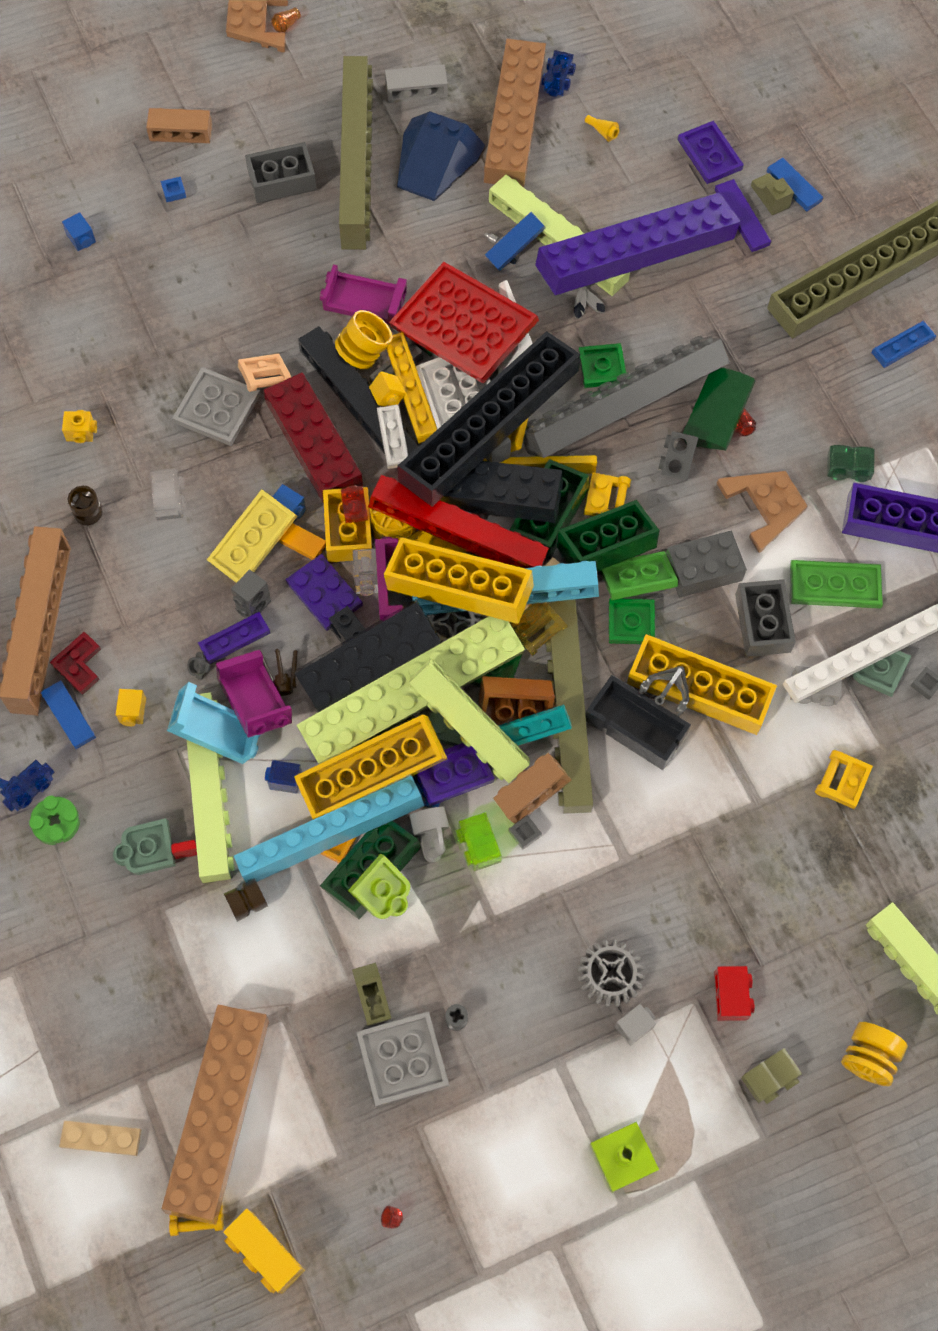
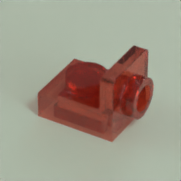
(354, 504)

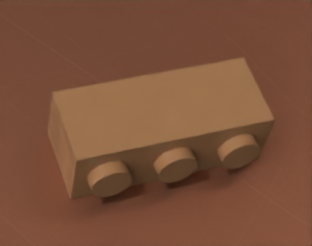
(179, 125)
(531, 788)

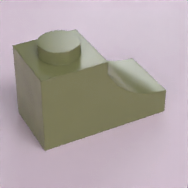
(773, 193)
(371, 994)

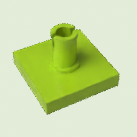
(624, 1156)

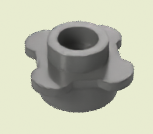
(198, 665)

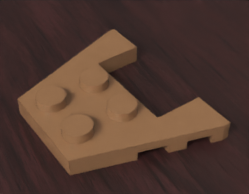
(248, 22)
(774, 498)

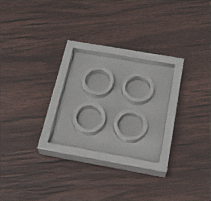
(216, 406)
(402, 1059)

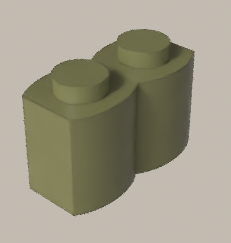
(771, 1076)

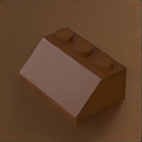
(514, 697)

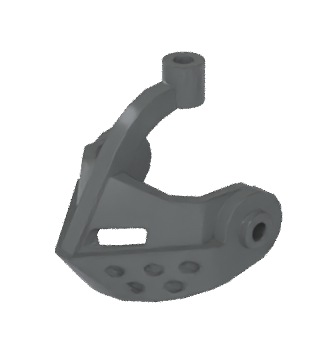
(675, 676)

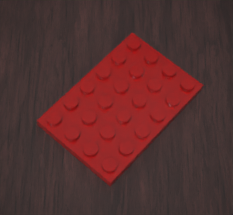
(464, 322)

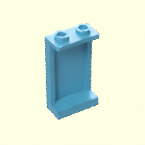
(210, 726)

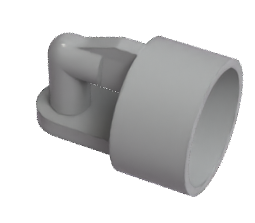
(429, 826)

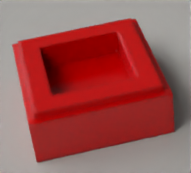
(184, 849)

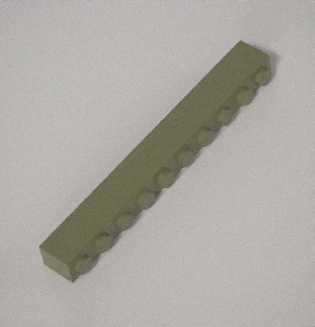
(568, 691)

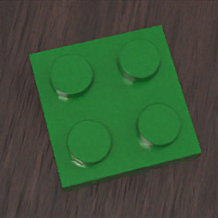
(601, 364)
(630, 620)

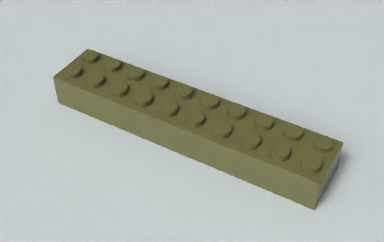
(356, 153)
(857, 272)

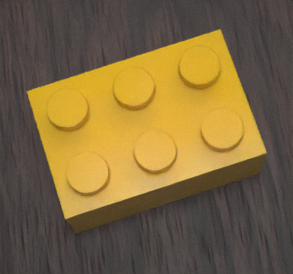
(342, 536)
(262, 1252)

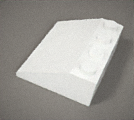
(446, 388)

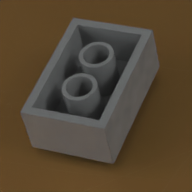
(280, 172)
(706, 563)
(765, 618)

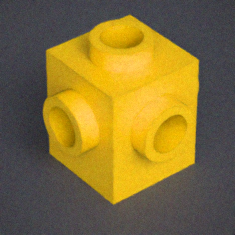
(78, 426)

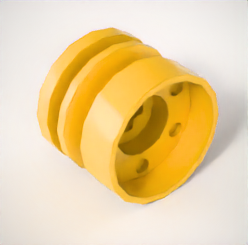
(363, 339)
(387, 526)
(874, 1053)

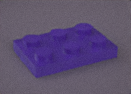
(710, 152)
(323, 590)
(454, 776)

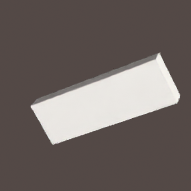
(392, 435)

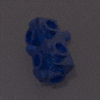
(559, 70)
(22, 789)

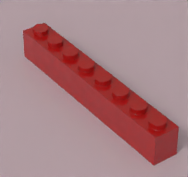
(456, 526)

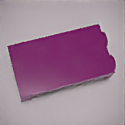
(352, 293)
(384, 550)
(252, 694)

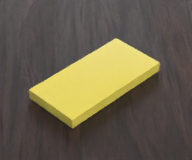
(252, 536)

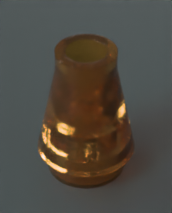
(284, 20)

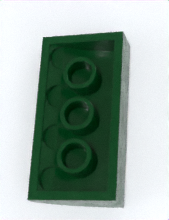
(719, 408)
(387, 840)

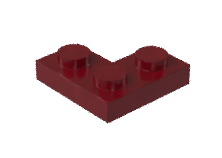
(72, 663)

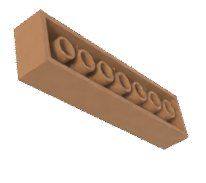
(515, 111)
(34, 621)
(215, 1115)

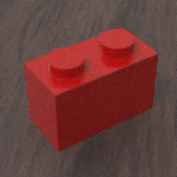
(733, 993)

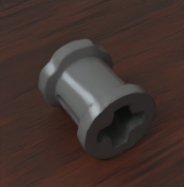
(451, 1011)

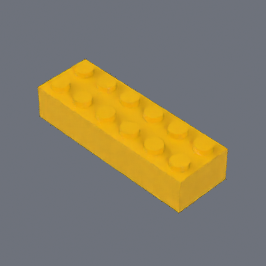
(459, 580)
(712, 686)
(371, 766)

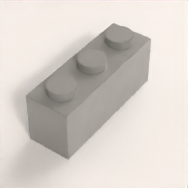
(416, 83)

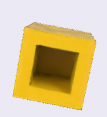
(387, 389)
(130, 707)

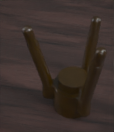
(282, 682)

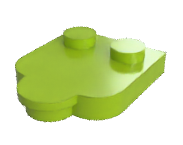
(382, 889)

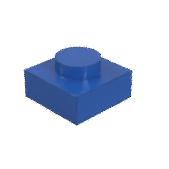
(173, 189)

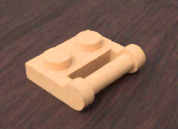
(263, 367)

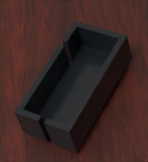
(637, 722)

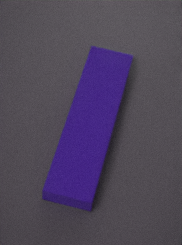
(749, 225)

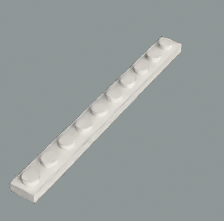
(862, 654)

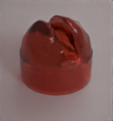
(391, 1217)

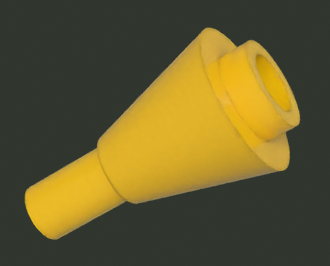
(607, 129)

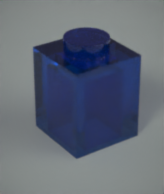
(281, 776)

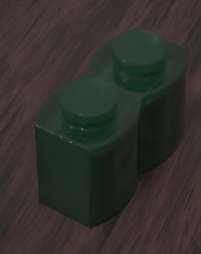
(850, 463)

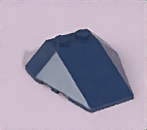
(436, 154)

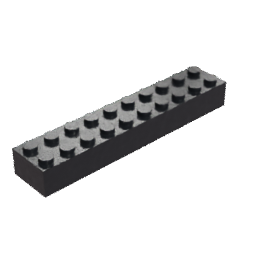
(488, 418)

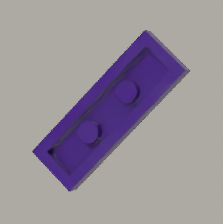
(234, 637)

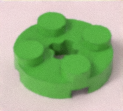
(59, 832)

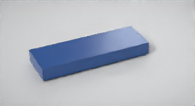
(804, 192)
(515, 241)
(903, 344)
(68, 714)

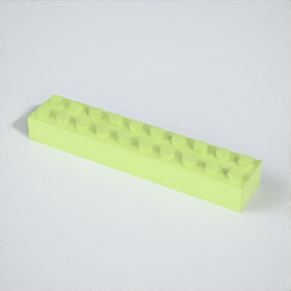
(392, 701)

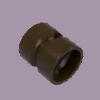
(85, 505)
(246, 899)

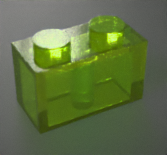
(479, 842)

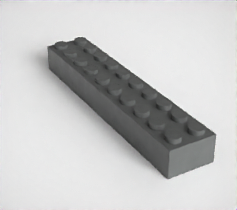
(624, 395)

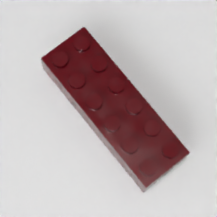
(312, 435)

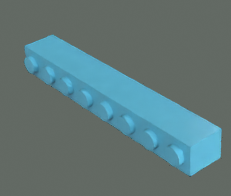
(550, 585)
(329, 830)

